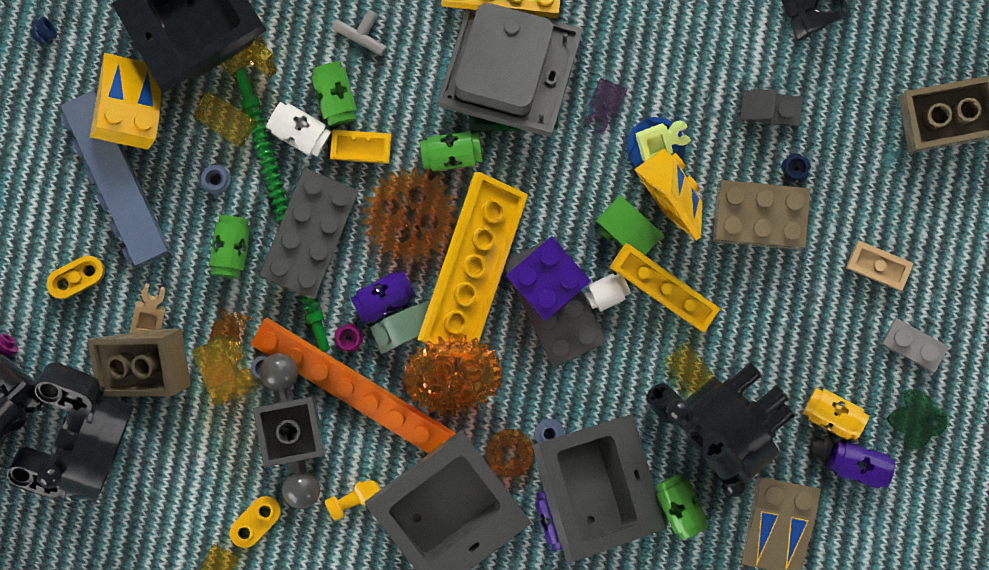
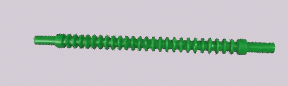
(250, 104)

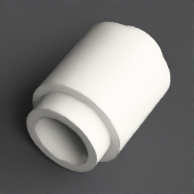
(607, 292)

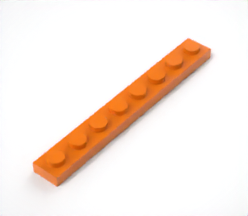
(352, 387)

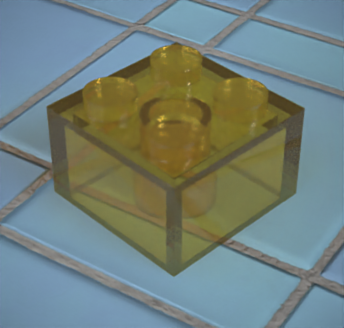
(224, 370)

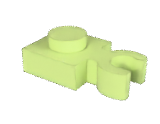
(658, 137)

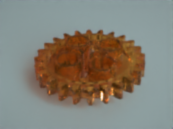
(434, 205)
(434, 368)

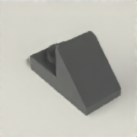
(771, 108)

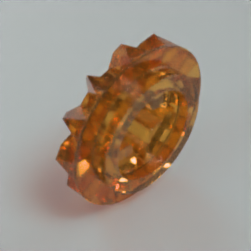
(496, 456)

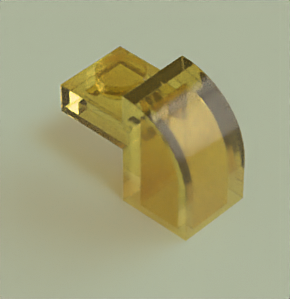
(257, 54)

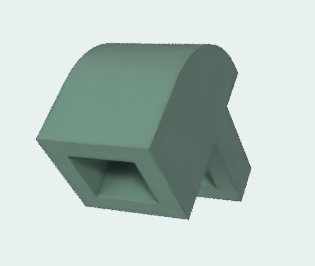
(399, 327)

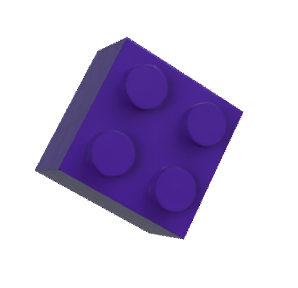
(548, 279)

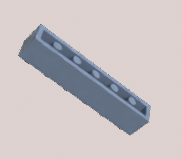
(118, 186)

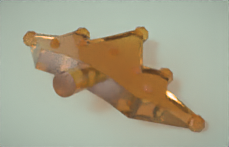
(229, 325)

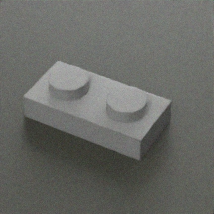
(914, 345)

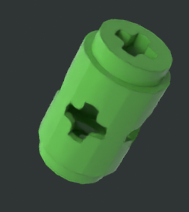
(329, 80)
(437, 153)
(231, 232)
(686, 520)

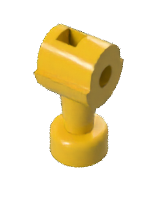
(358, 496)

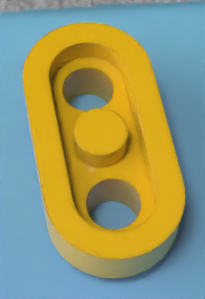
(76, 276)
(255, 522)

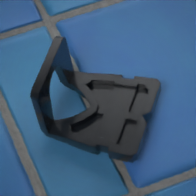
(809, 18)

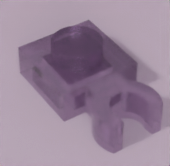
(606, 100)

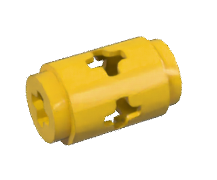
(850, 418)

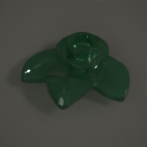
(913, 419)

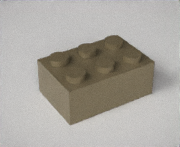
(946, 114)
(761, 215)

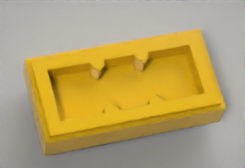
(360, 146)

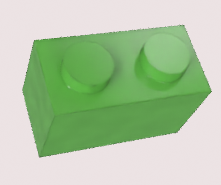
(627, 225)

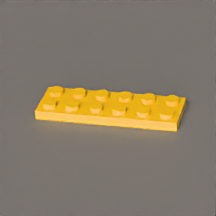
(474, 261)

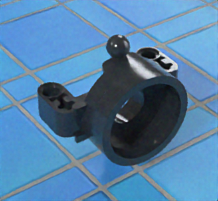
(84, 443)

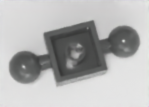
(300, 487)

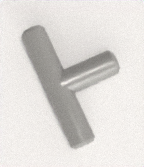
(360, 34)

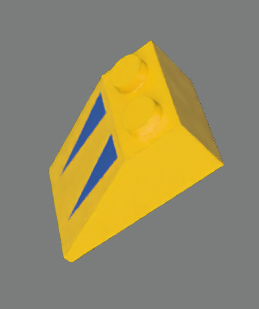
(126, 103)
(673, 191)

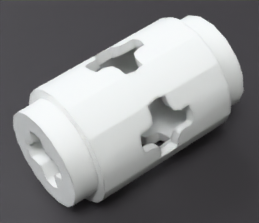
(286, 121)

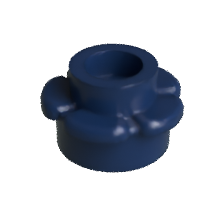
(43, 31)
(800, 161)

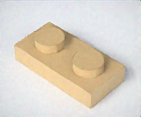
(879, 265)

